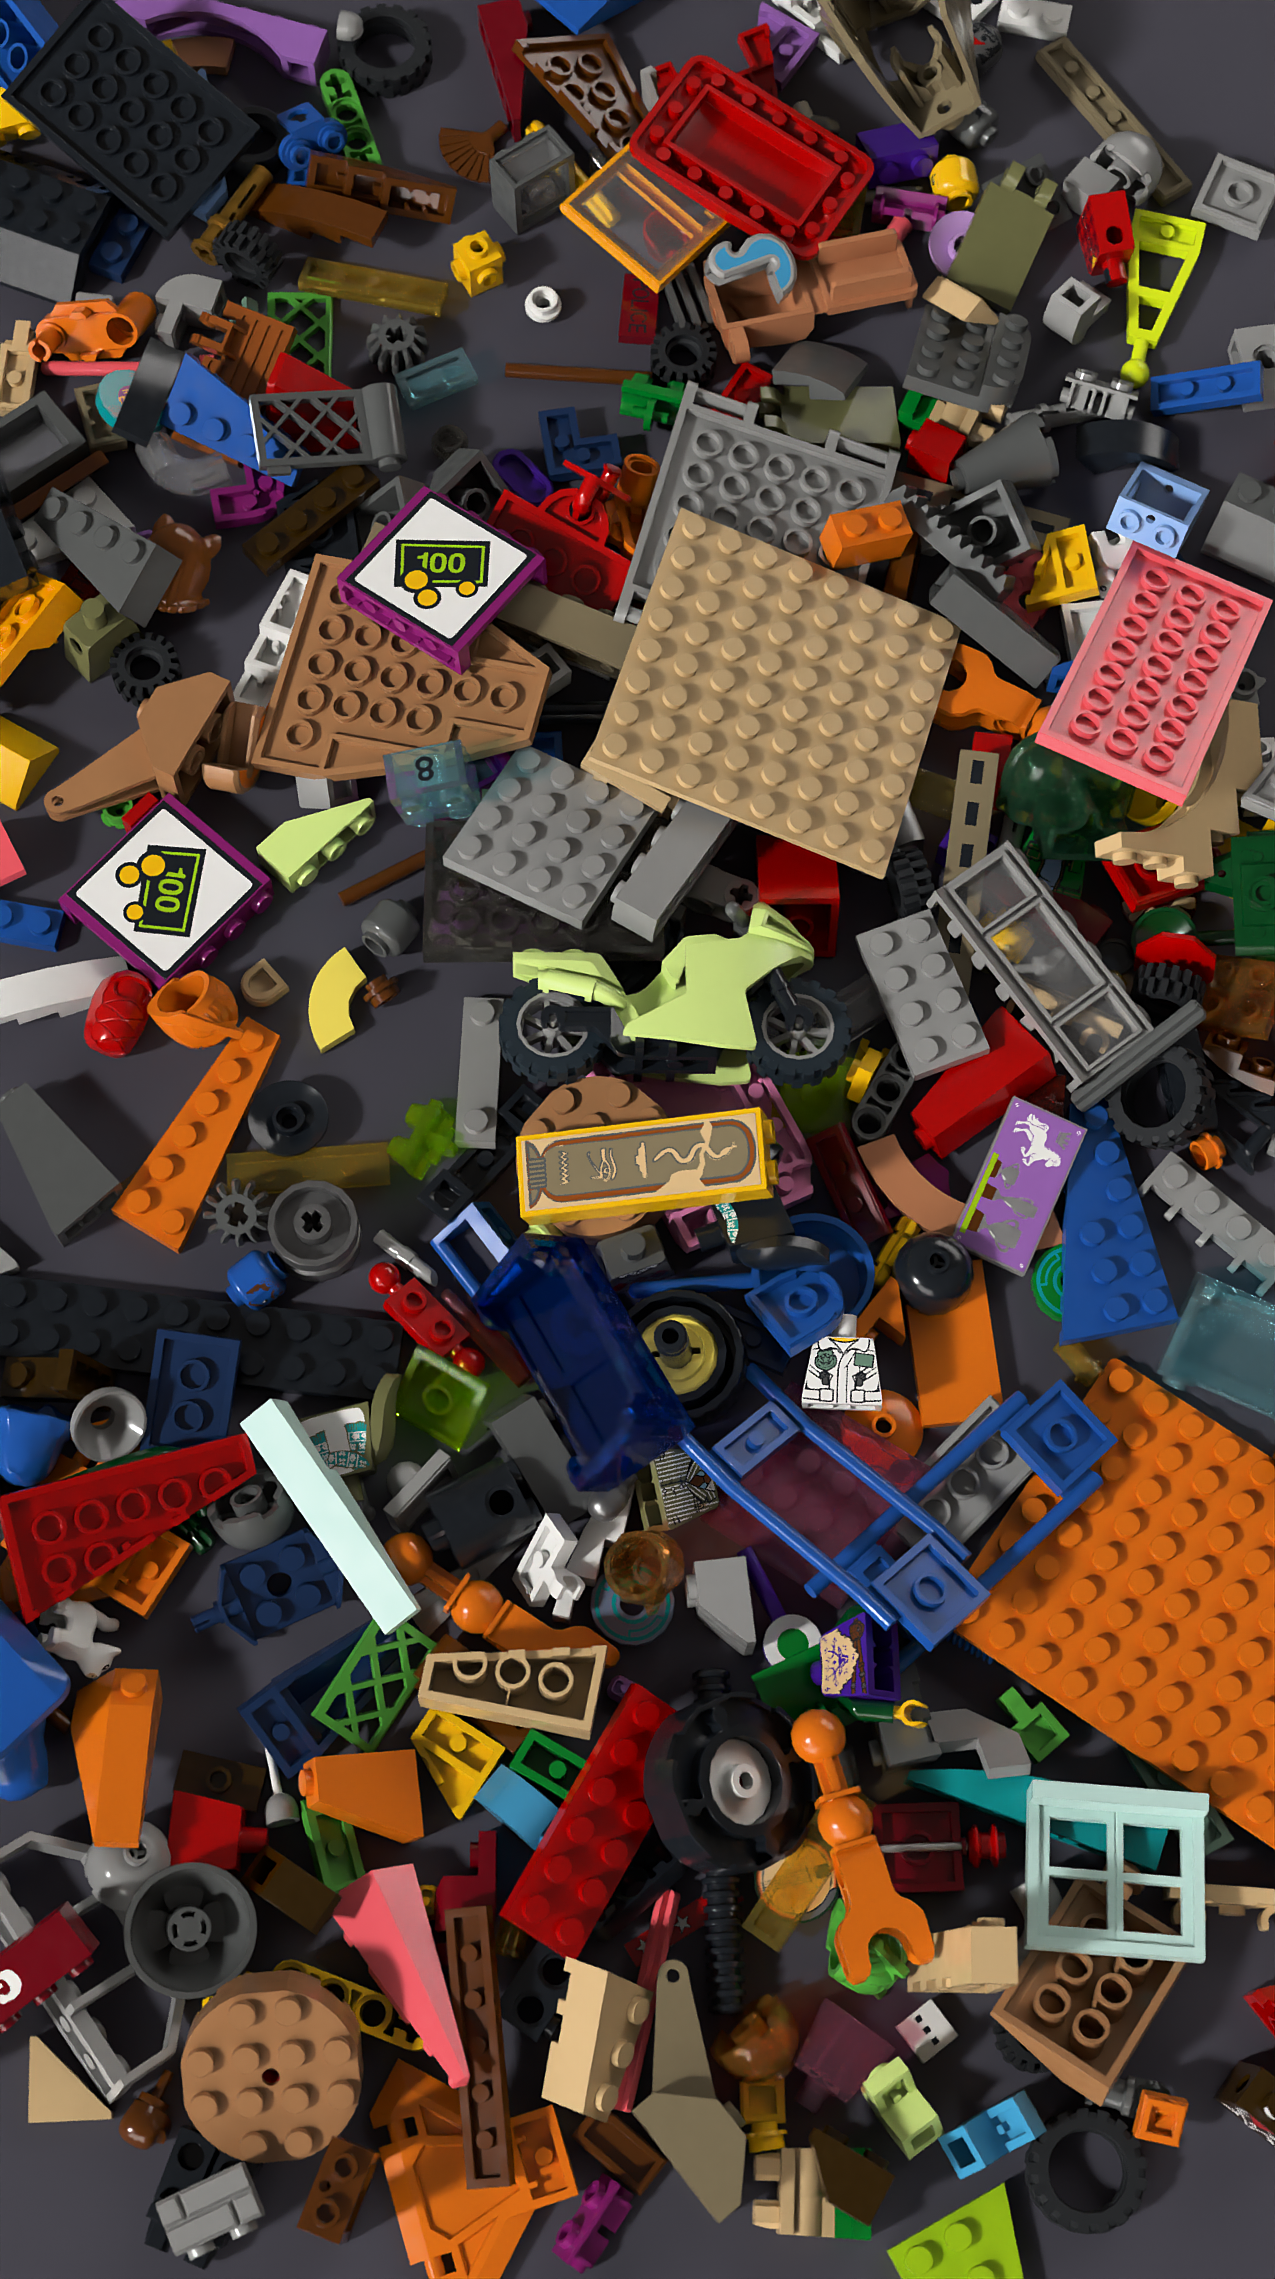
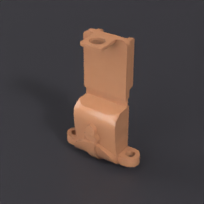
(842, 278)

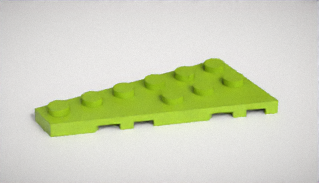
(964, 2244)

